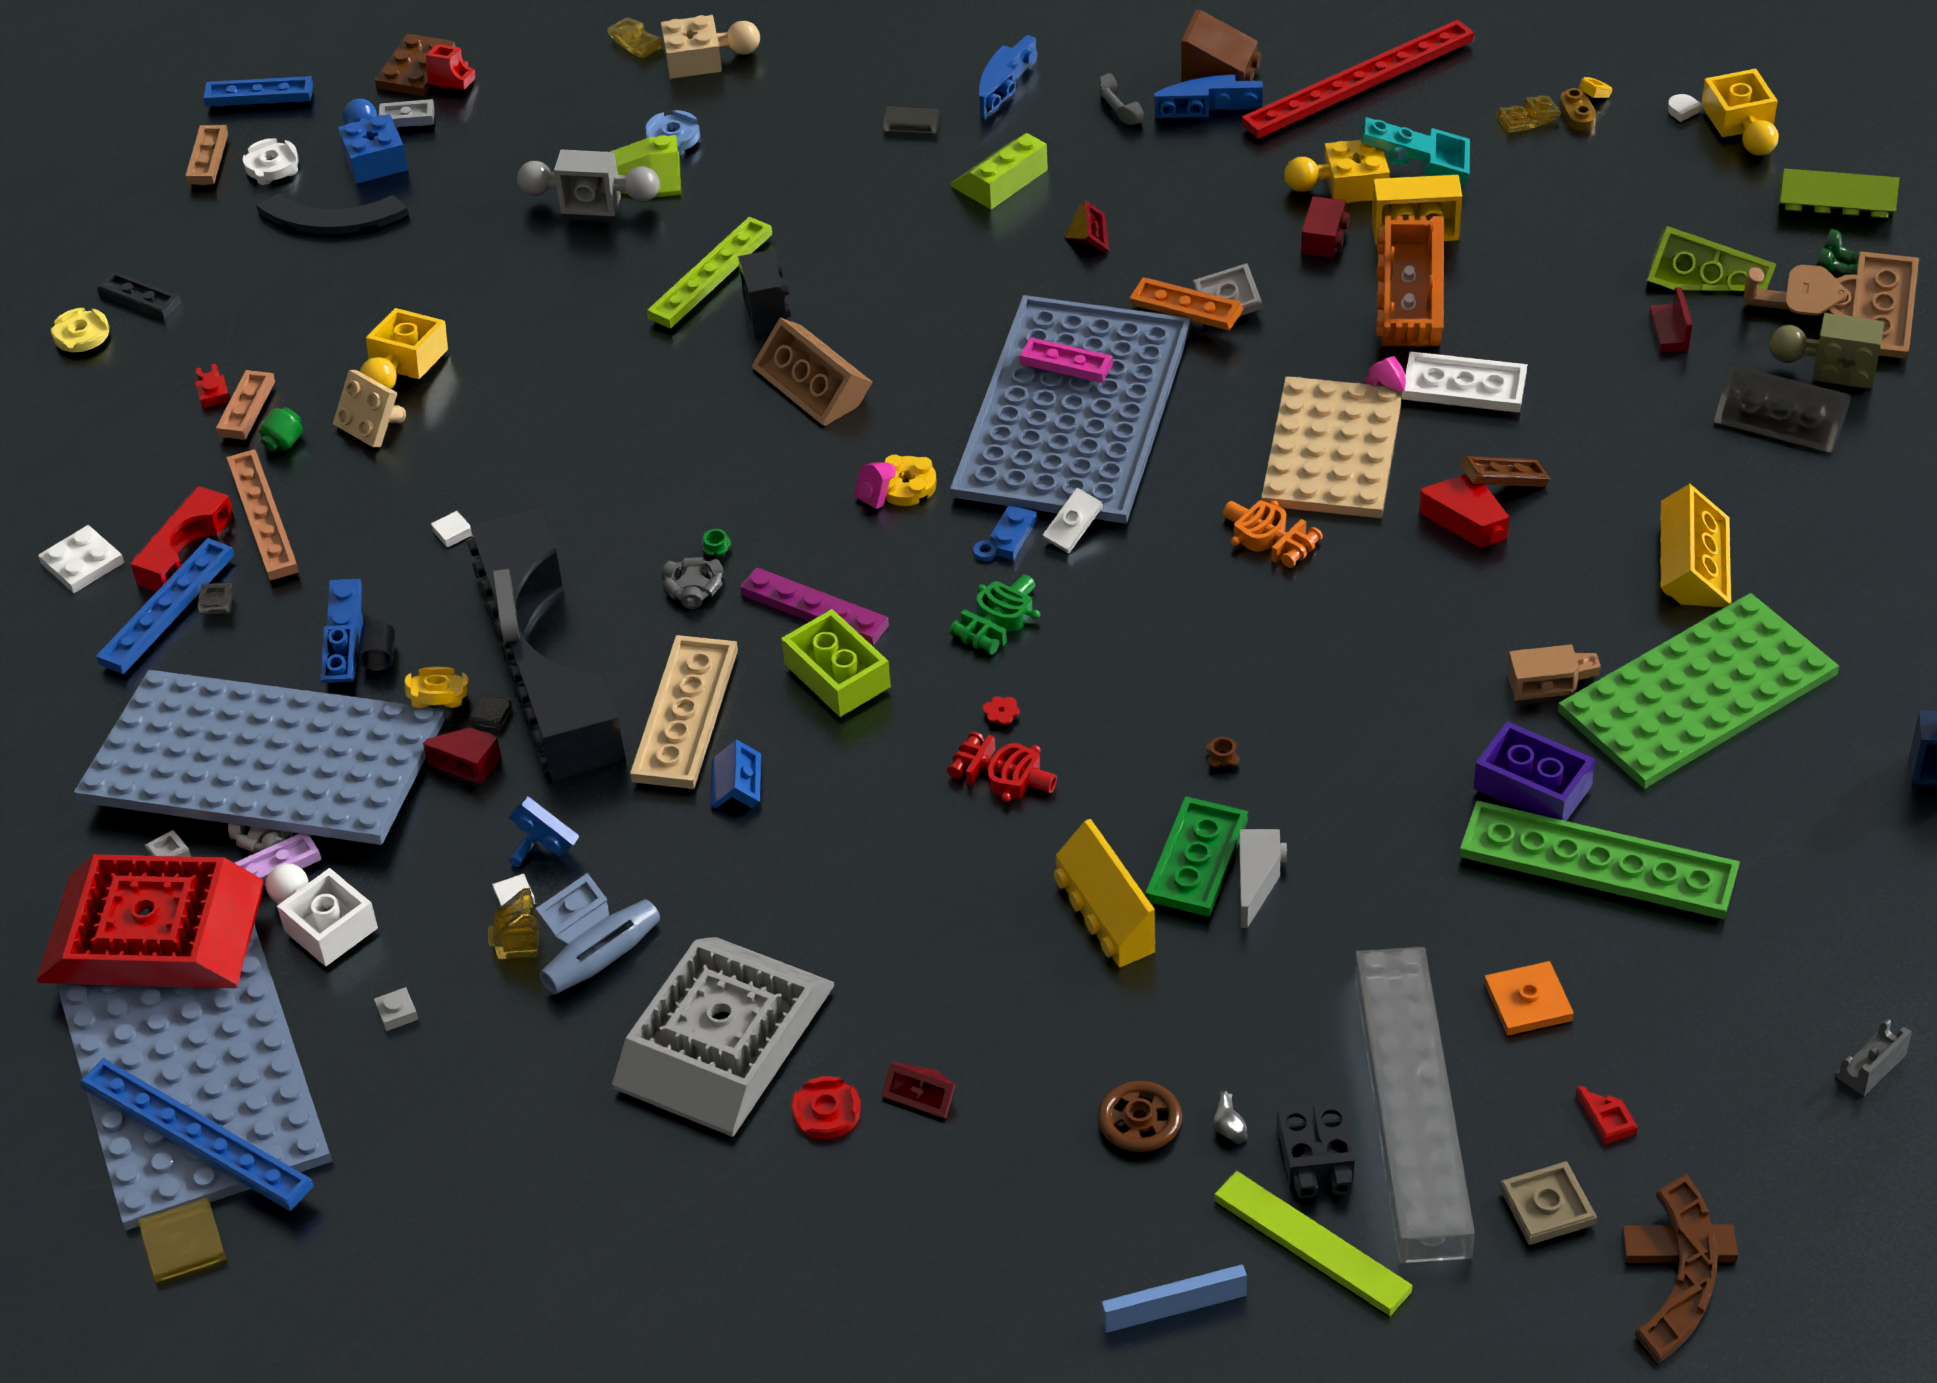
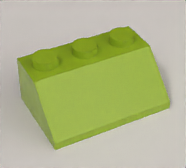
(1004, 171)

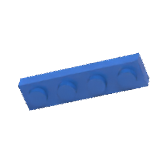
(258, 91)

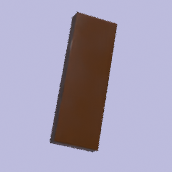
(1504, 471)
(1660, 1245)

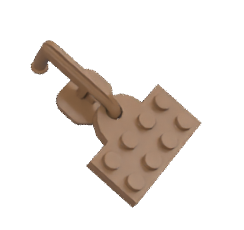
(1879, 292)

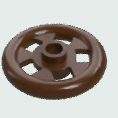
(1139, 1107)

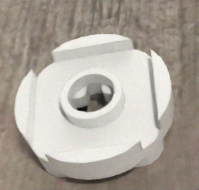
(283, 160)

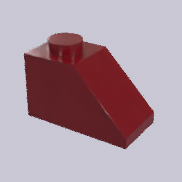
(464, 753)

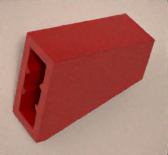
(1465, 510)

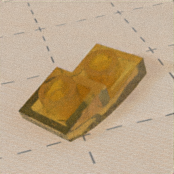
(1534, 113)

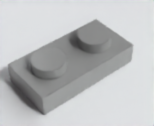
(409, 112)

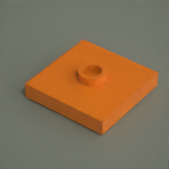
(1528, 998)

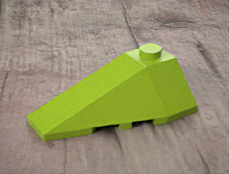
(658, 154)
(1702, 264)

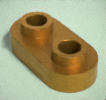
(1577, 109)

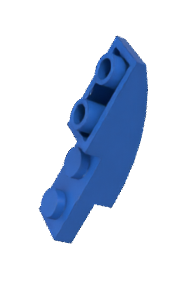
(1002, 70)
(1200, 95)
(342, 631)

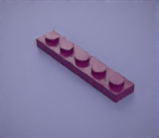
(811, 603)

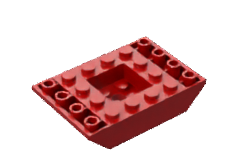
(188, 940)

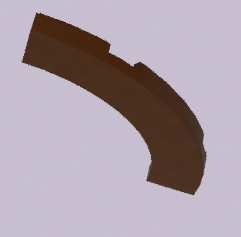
(1695, 1274)

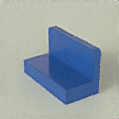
(736, 775)

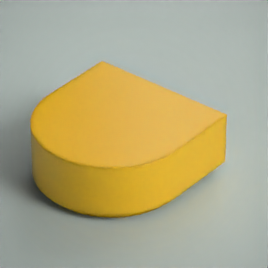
(1595, 88)

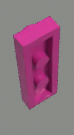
(1066, 360)

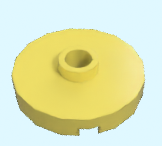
(80, 330)

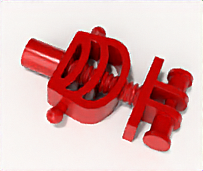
(1010, 761)

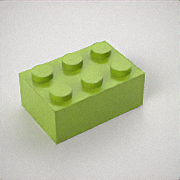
(836, 662)

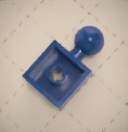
(370, 142)

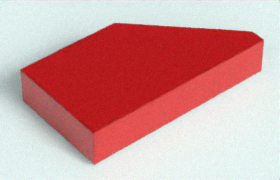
(1607, 1115)

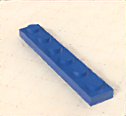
(164, 606)

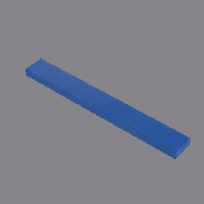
(197, 1134)

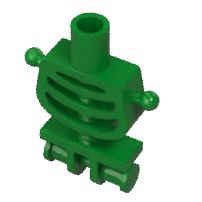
(998, 610)

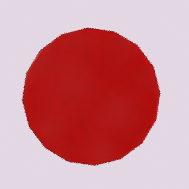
(825, 1108)

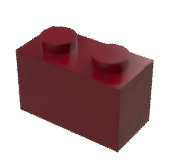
(1324, 227)

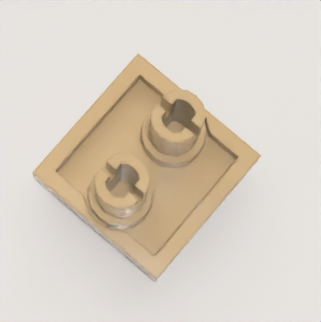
(367, 408)

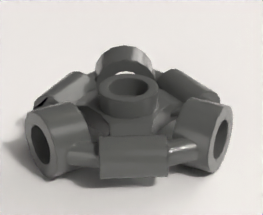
(692, 586)

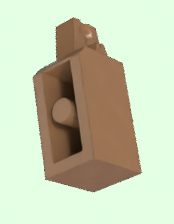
(1549, 671)

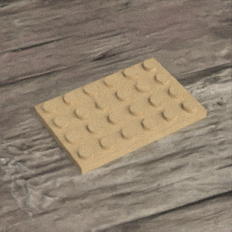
(1333, 447)

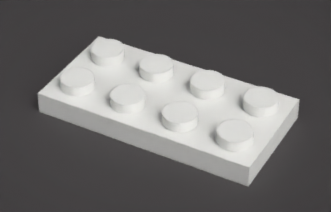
(1465, 381)

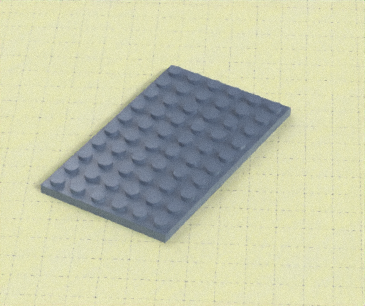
(1060, 432)
(261, 756)
(214, 1053)

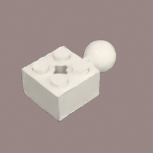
(320, 914)

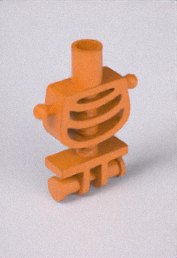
(1257, 531)

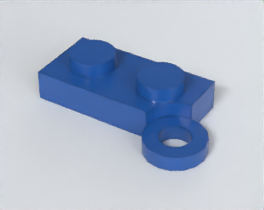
(1008, 534)

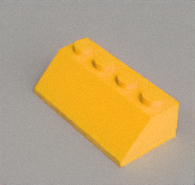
(1695, 550)
(1106, 896)

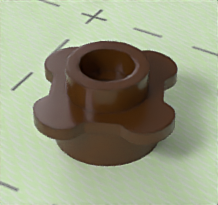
(1222, 752)

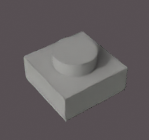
(396, 1009)

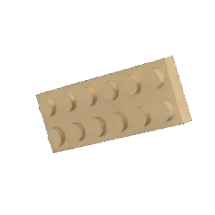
(684, 712)

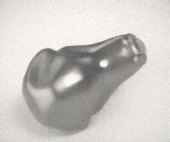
(1228, 1121)

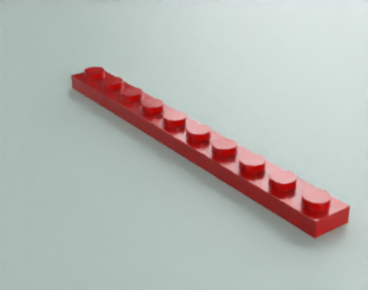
(1357, 79)

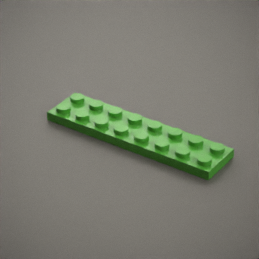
(1600, 859)

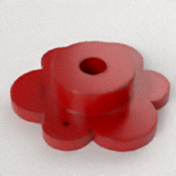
(1001, 710)

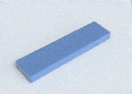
(1174, 1298)

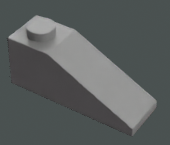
(1259, 868)

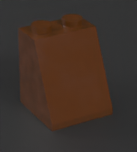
(1216, 50)

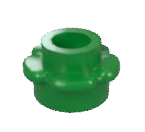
(715, 542)

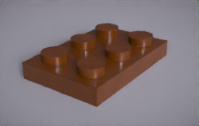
(407, 66)

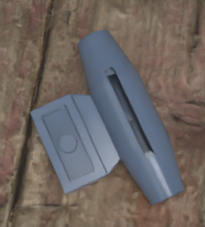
(591, 936)

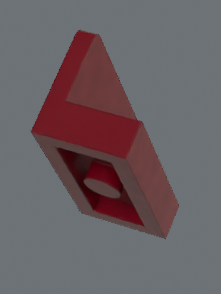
(1672, 324)

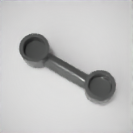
(1128, 114)

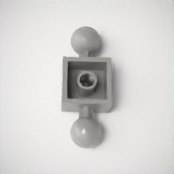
(588, 182)

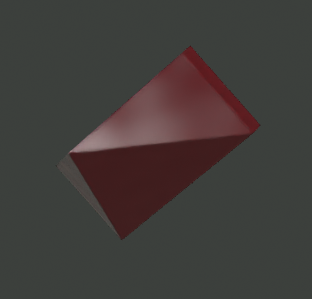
(1089, 228)
(919, 1088)

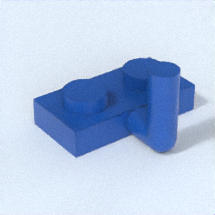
(540, 827)

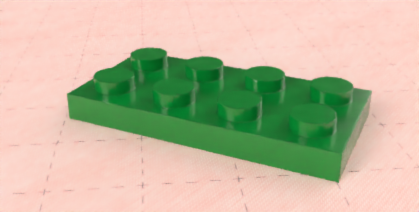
(1197, 856)

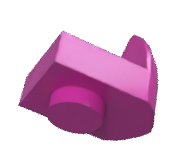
(1387, 373)
(874, 483)

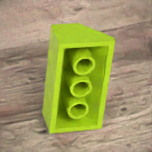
(1838, 192)

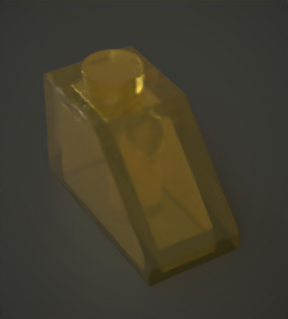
(515, 928)

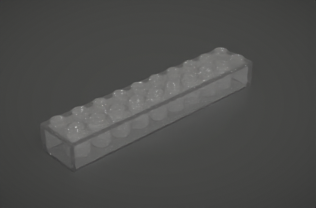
(1413, 1106)

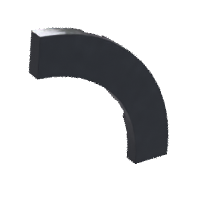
(331, 221)

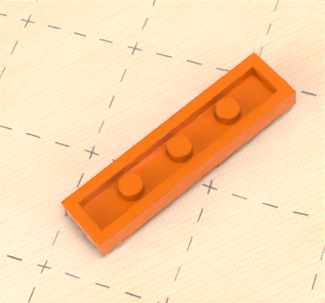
(1186, 303)

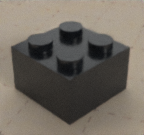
(763, 291)

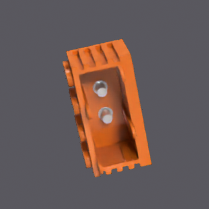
(1410, 281)

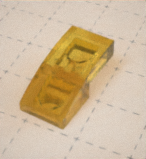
(633, 37)

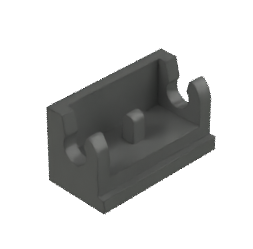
(1874, 1059)

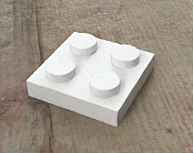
(81, 558)

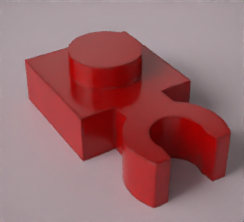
(211, 387)

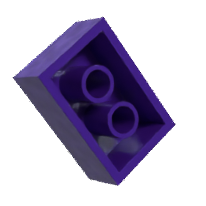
(1533, 773)

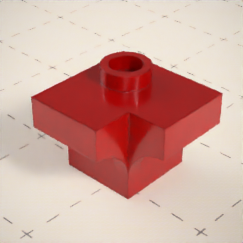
(447, 68)

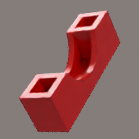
(200, 516)

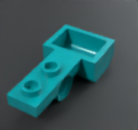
(1439, 150)

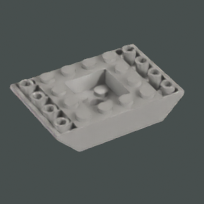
(710, 1065)

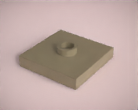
(1548, 1203)

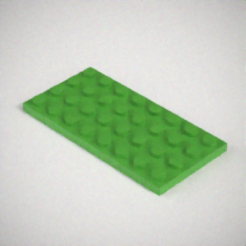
(1697, 690)

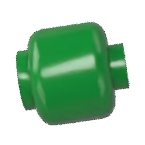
(280, 429)

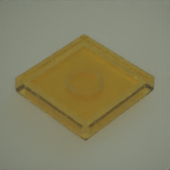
(182, 1239)

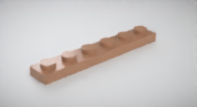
(262, 515)

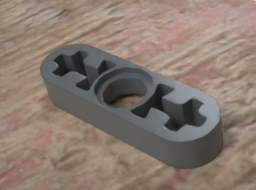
(506, 605)

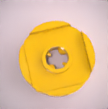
(921, 484)
(436, 687)

